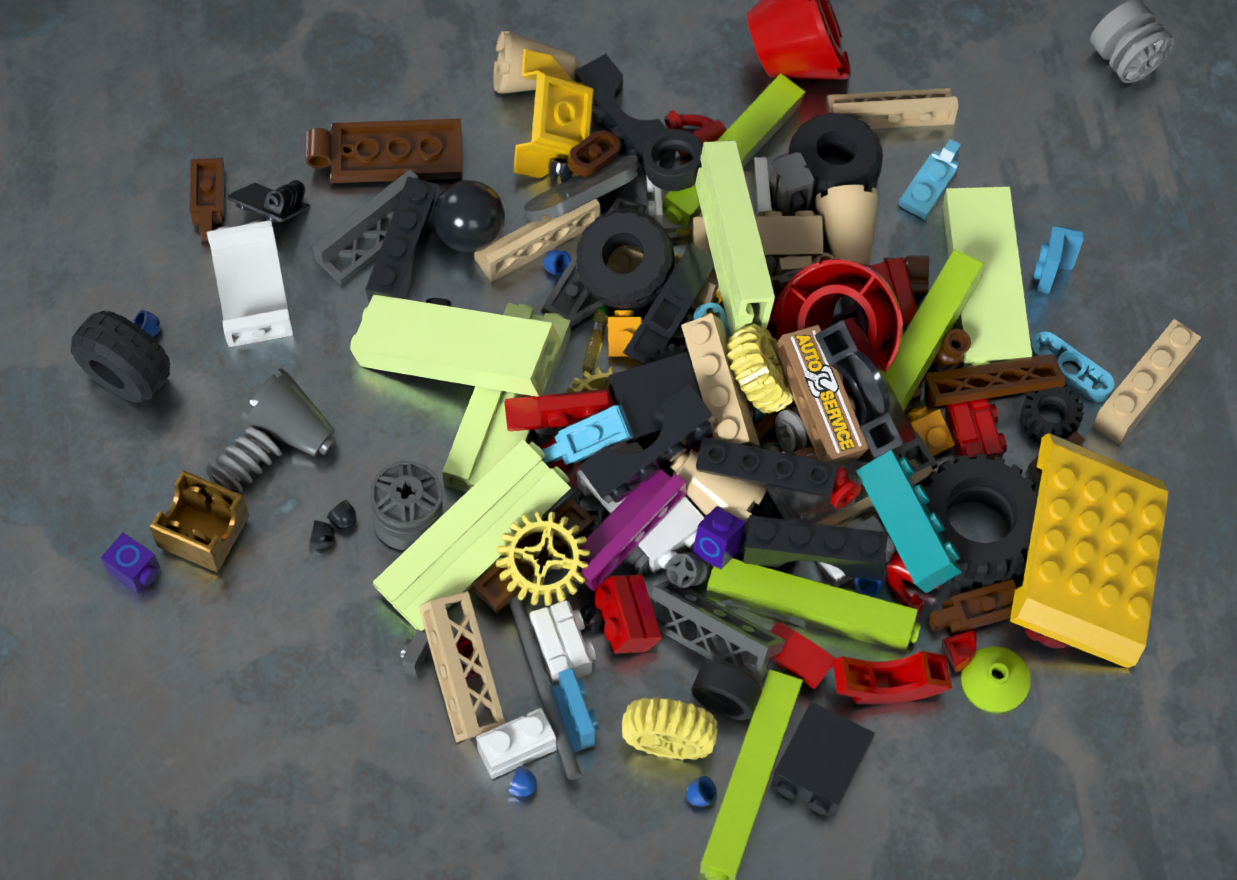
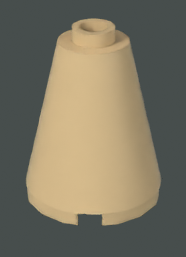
(509, 64)
(849, 221)
(713, 490)

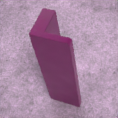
(630, 525)

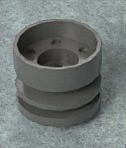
(400, 519)

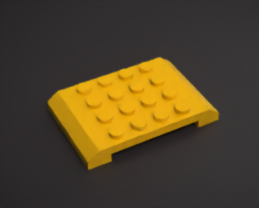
(1092, 553)

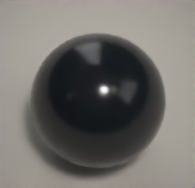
(468, 216)

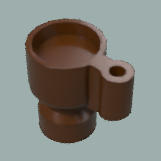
(918, 273)
(952, 351)

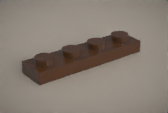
(495, 592)

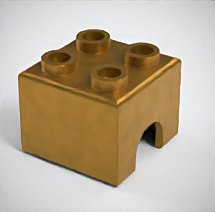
(200, 521)

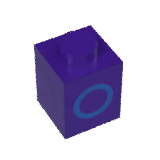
(718, 537)
(131, 562)

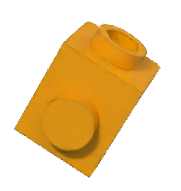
(620, 331)
(931, 428)

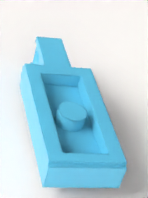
(931, 181)
(589, 436)

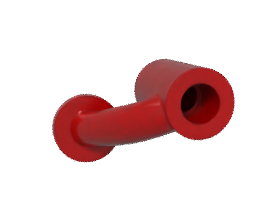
(708, 128)
(896, 573)

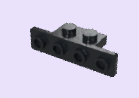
(766, 467)

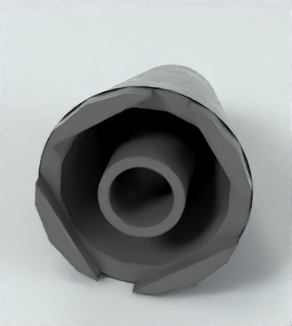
(289, 416)

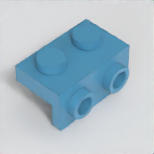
(1059, 252)
(578, 721)

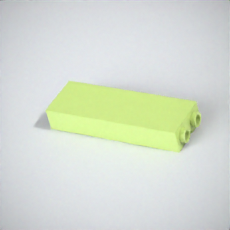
(733, 236)
(995, 316)
(455, 345)
(483, 431)
(466, 537)

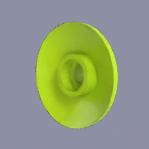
(991, 693)

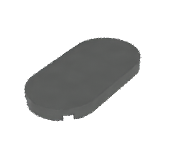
(582, 189)

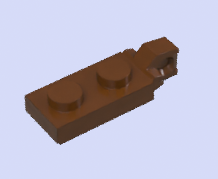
(206, 194)
(975, 608)

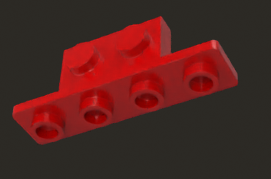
(554, 409)

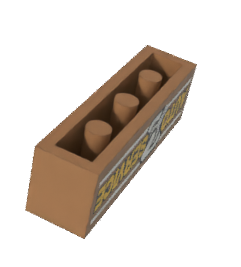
(820, 398)

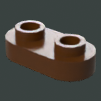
(593, 153)

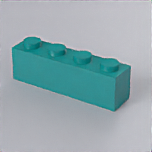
(909, 521)

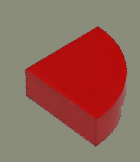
(960, 649)

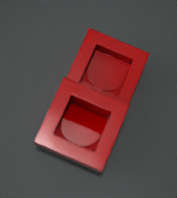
(801, 656)

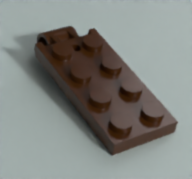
(387, 150)

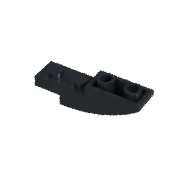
(671, 304)

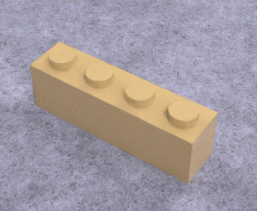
(778, 234)
(1146, 382)
(717, 383)

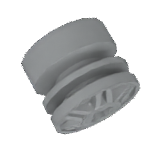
(1132, 41)

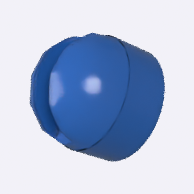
(556, 256)
(147, 322)
(871, 591)
(523, 783)
(701, 792)

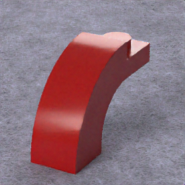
(893, 680)

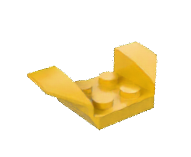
(559, 117)

